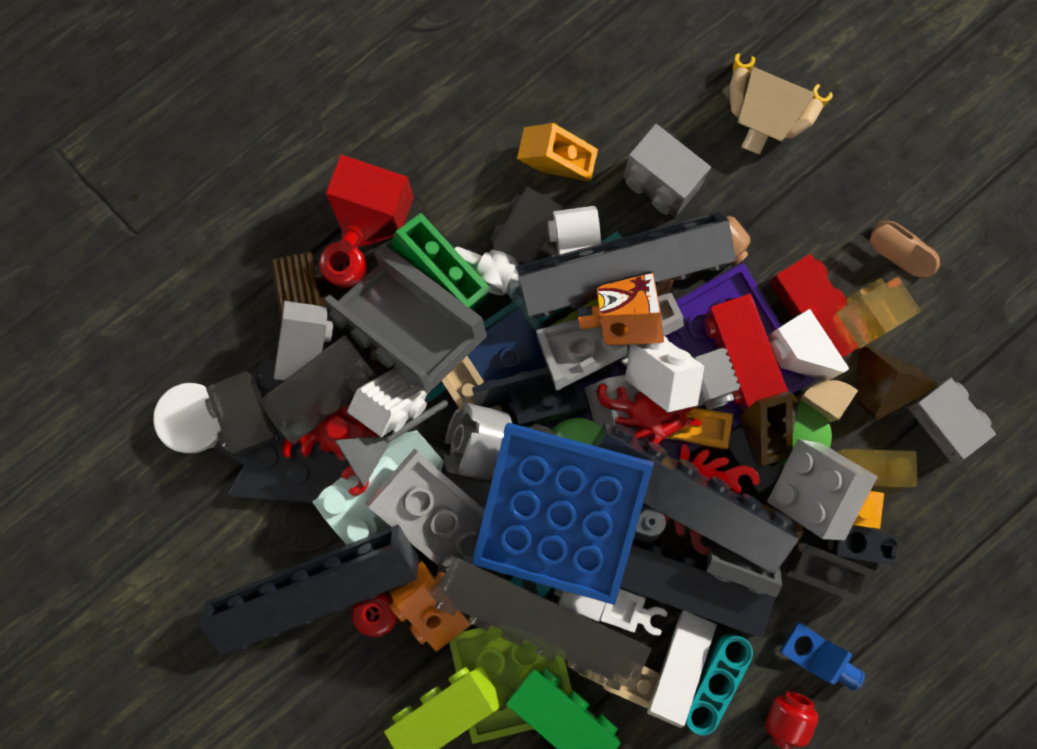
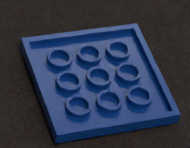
(562, 513)

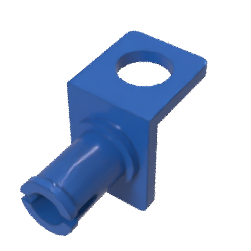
(823, 659)

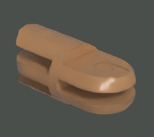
(904, 249)

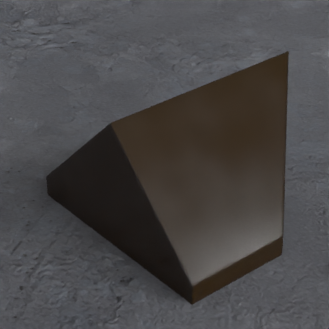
(888, 382)
(770, 427)

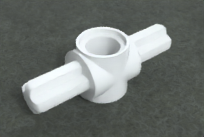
(494, 268)

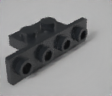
(536, 397)

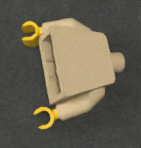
(771, 105)

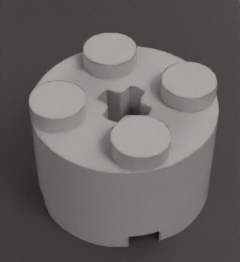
(475, 441)

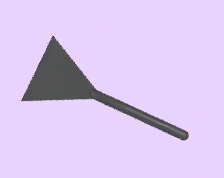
(365, 453)

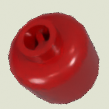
(334, 259)
(366, 624)
(791, 720)

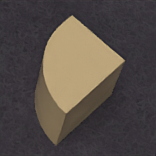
(829, 398)

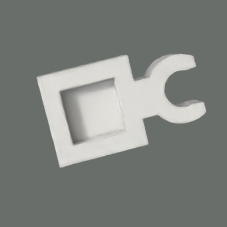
(630, 611)

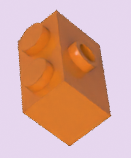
(418, 607)

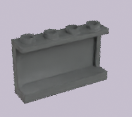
(408, 321)

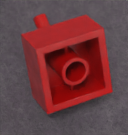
(368, 202)

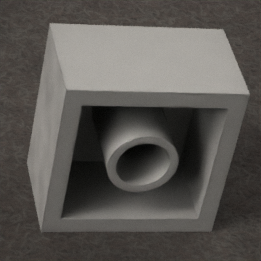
(665, 171)
(821, 489)

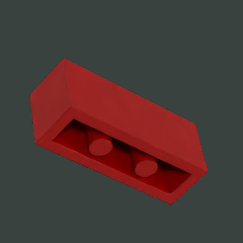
(807, 287)
(740, 331)

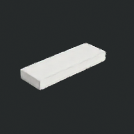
(682, 669)

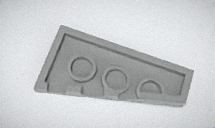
(578, 352)

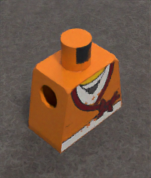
(626, 312)

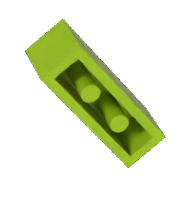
(445, 712)

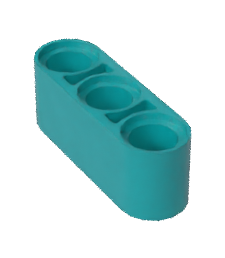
(732, 672)

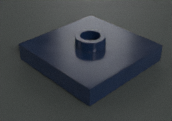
(508, 349)

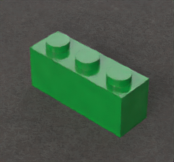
(434, 256)
(560, 716)

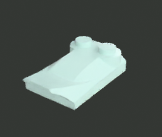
(349, 514)

